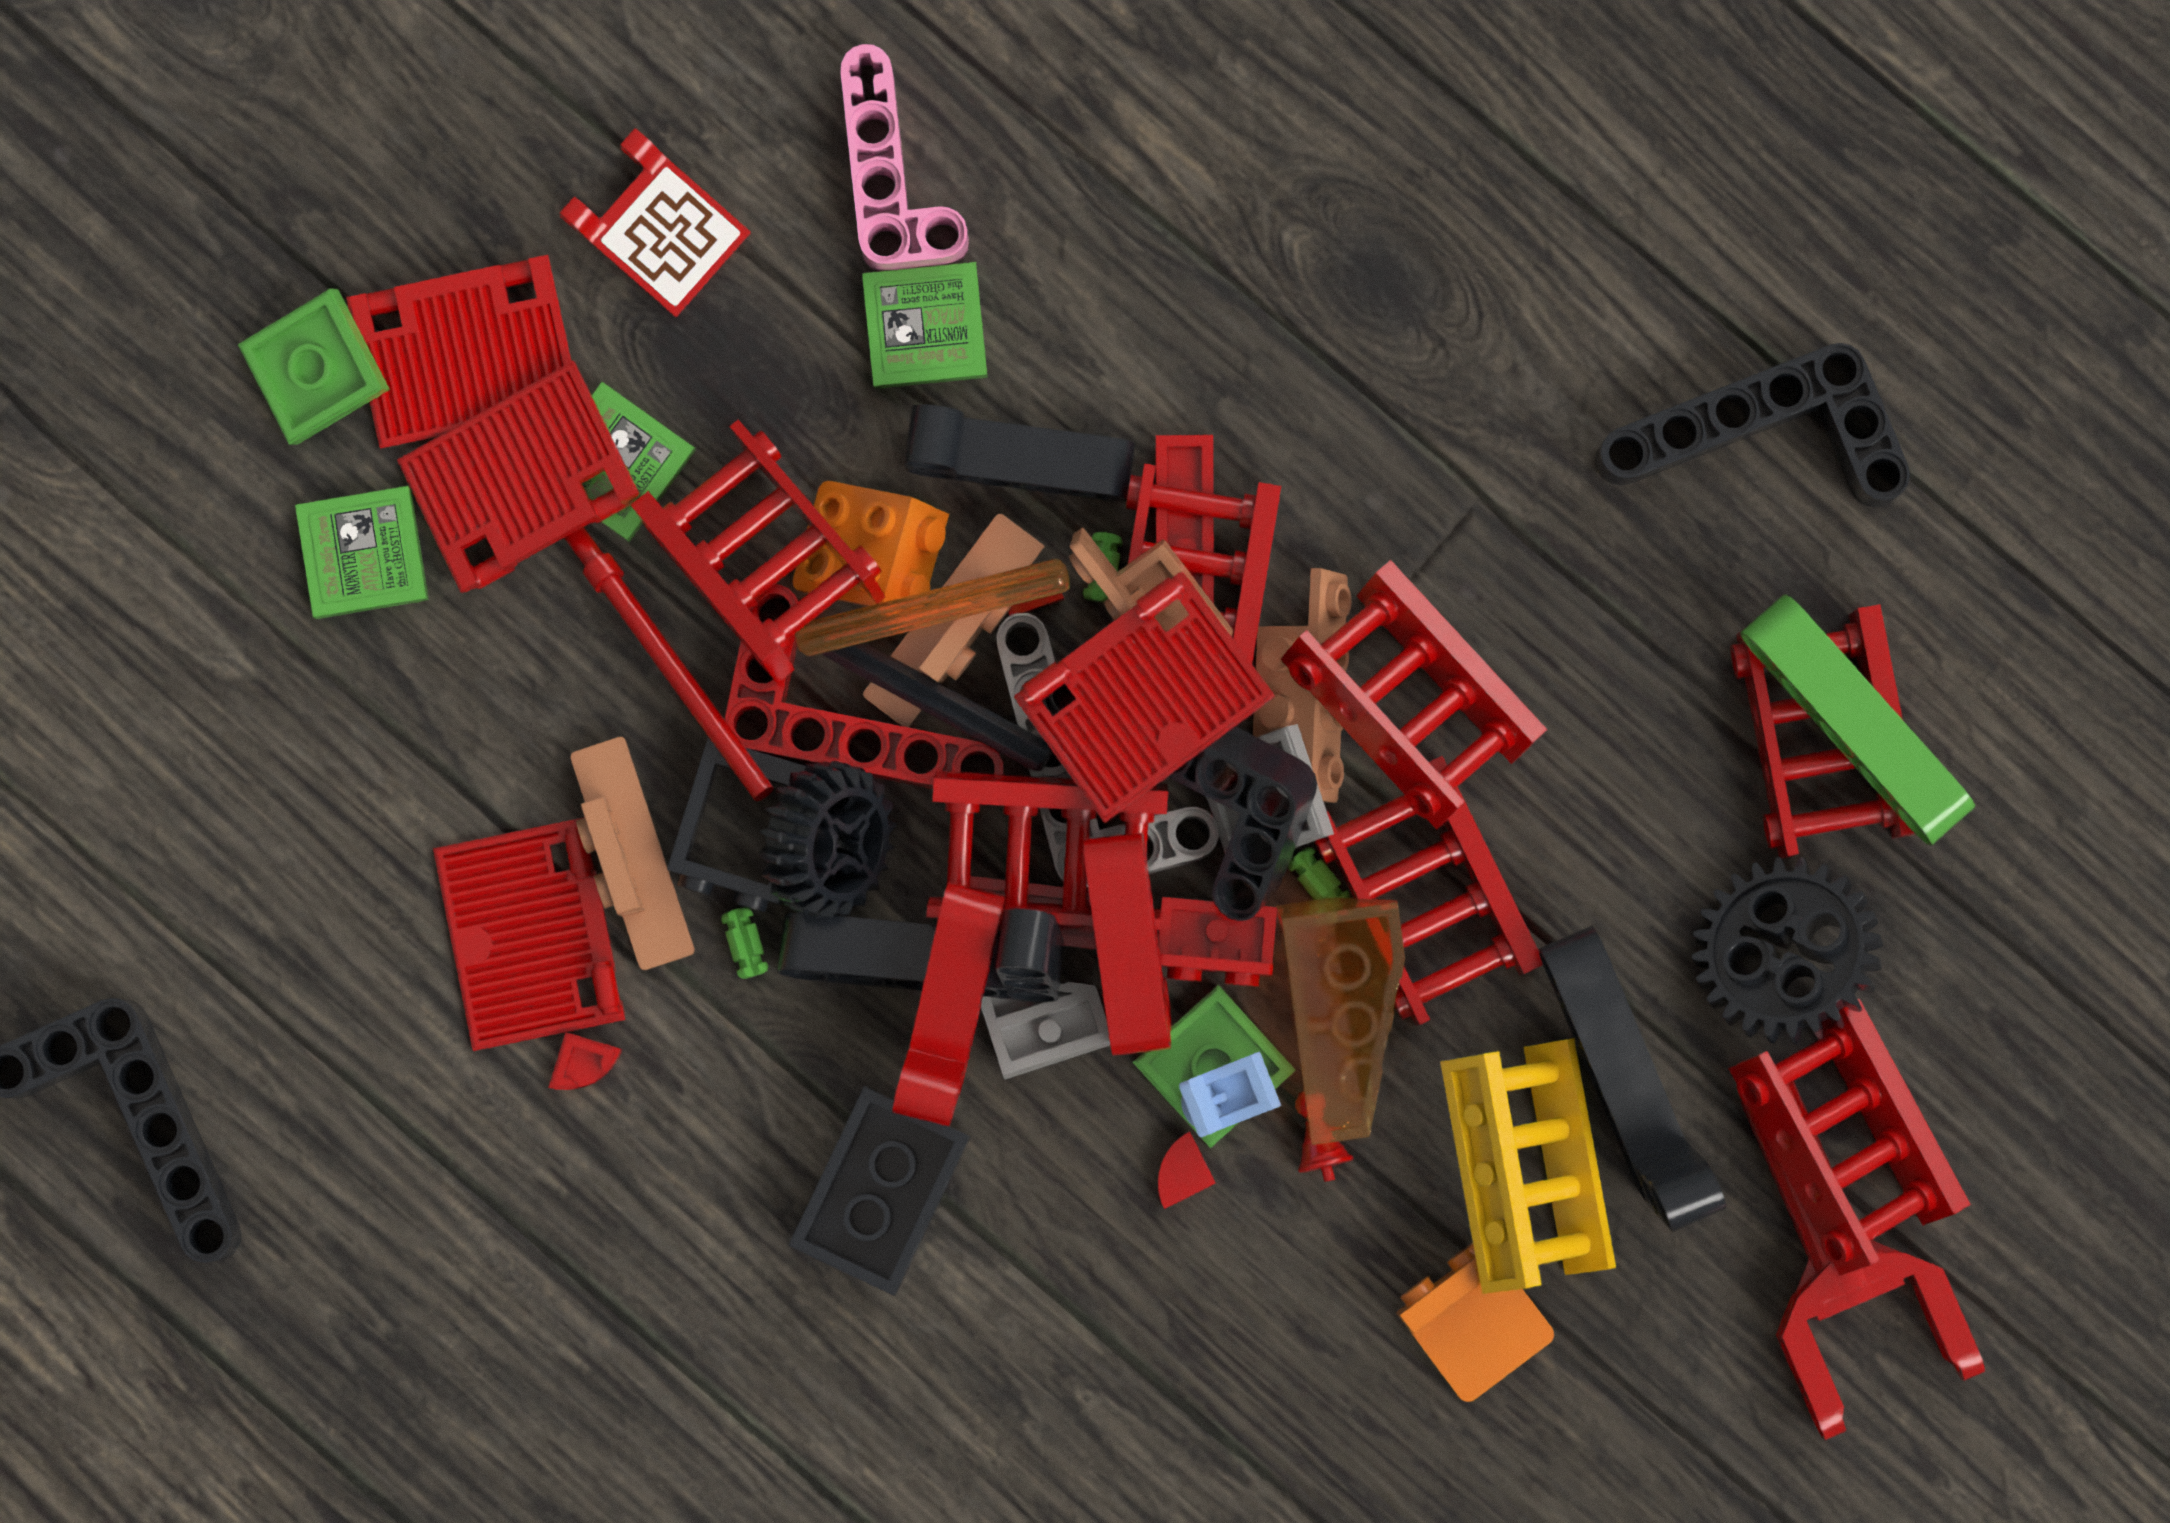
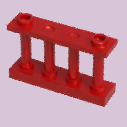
(1244, 568)
(736, 600)
(1868, 642)
(1448, 660)
(1020, 800)
(1484, 896)
(1893, 1118)

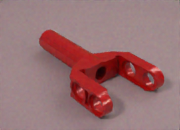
(1826, 1293)

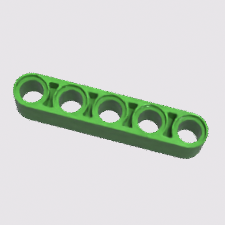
(1857, 719)

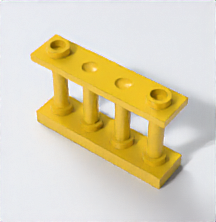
(1492, 1172)

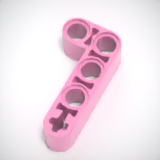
(887, 160)

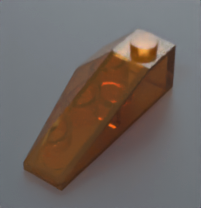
(1342, 993)

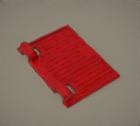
(459, 346)
(518, 476)
(1144, 697)
(527, 935)

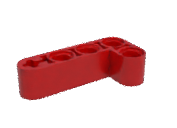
(1127, 944)
(949, 1004)

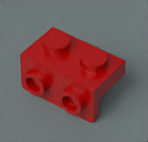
(1201, 938)

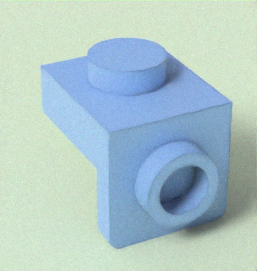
(1228, 1095)

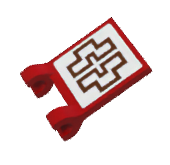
(661, 228)

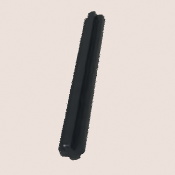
(944, 704)

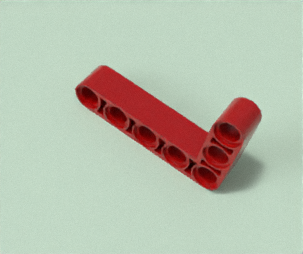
(838, 728)

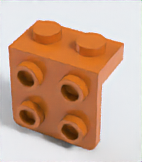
(892, 527)
(1473, 1334)

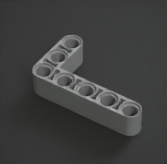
(1161, 832)

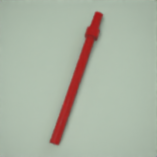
(606, 577)

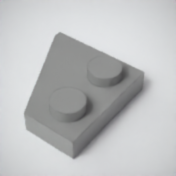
(1045, 1033)

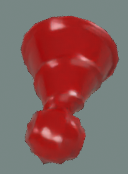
(1320, 1155)

